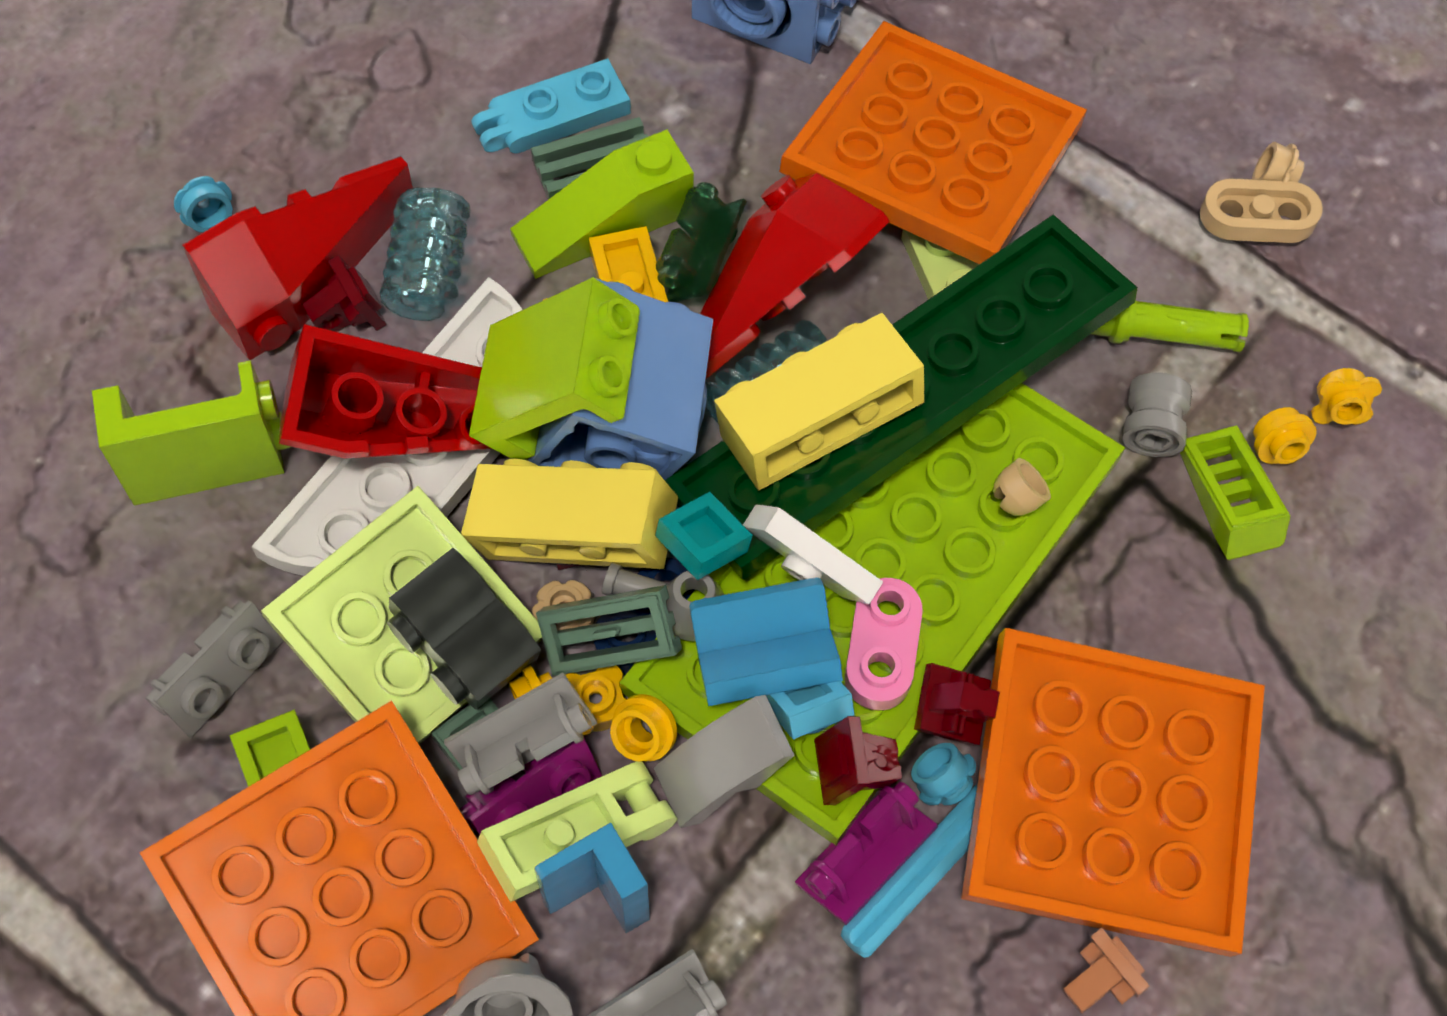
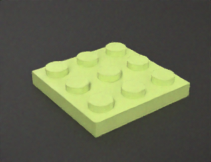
(341, 614)

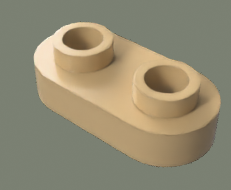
(1258, 208)

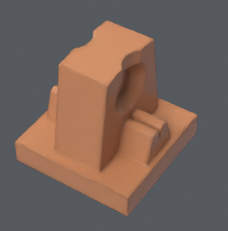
(1110, 969)

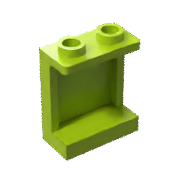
(554, 362)
(191, 444)

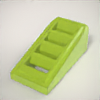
(1243, 527)

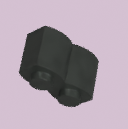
(461, 629)

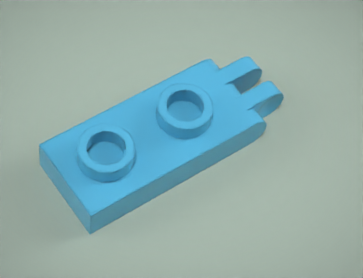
(552, 109)

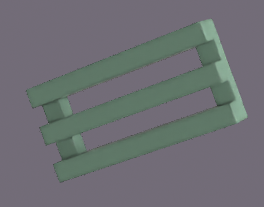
(581, 152)
(659, 620)

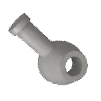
(622, 581)

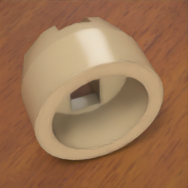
(1021, 488)

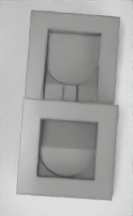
(723, 759)

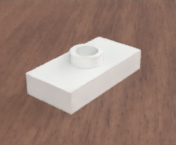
(811, 555)

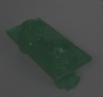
(693, 263)

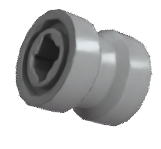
(1157, 415)

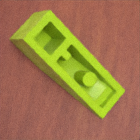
(621, 192)

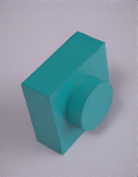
(703, 535)

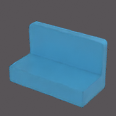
(765, 641)
(593, 863)

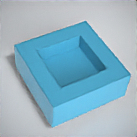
(811, 708)

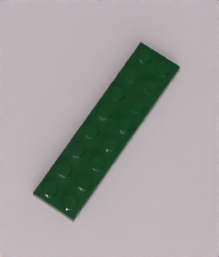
(974, 347)

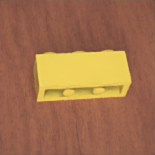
(820, 400)
(569, 513)

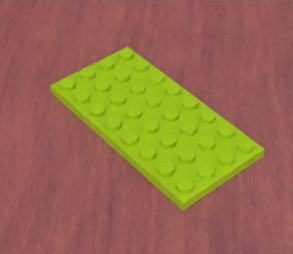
(945, 539)

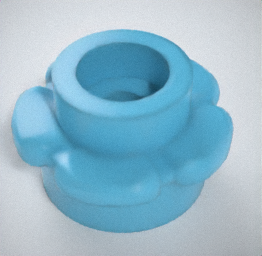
(209, 212)
(943, 775)

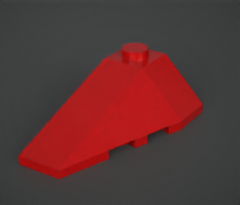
(786, 242)
(268, 264)
(375, 399)

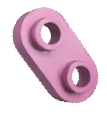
(885, 640)

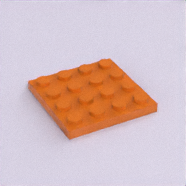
(936, 141)
(1116, 793)
(339, 884)

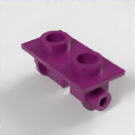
(541, 782)
(868, 854)

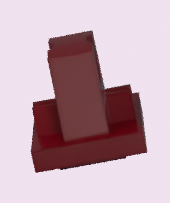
(344, 300)
(955, 704)
(854, 761)

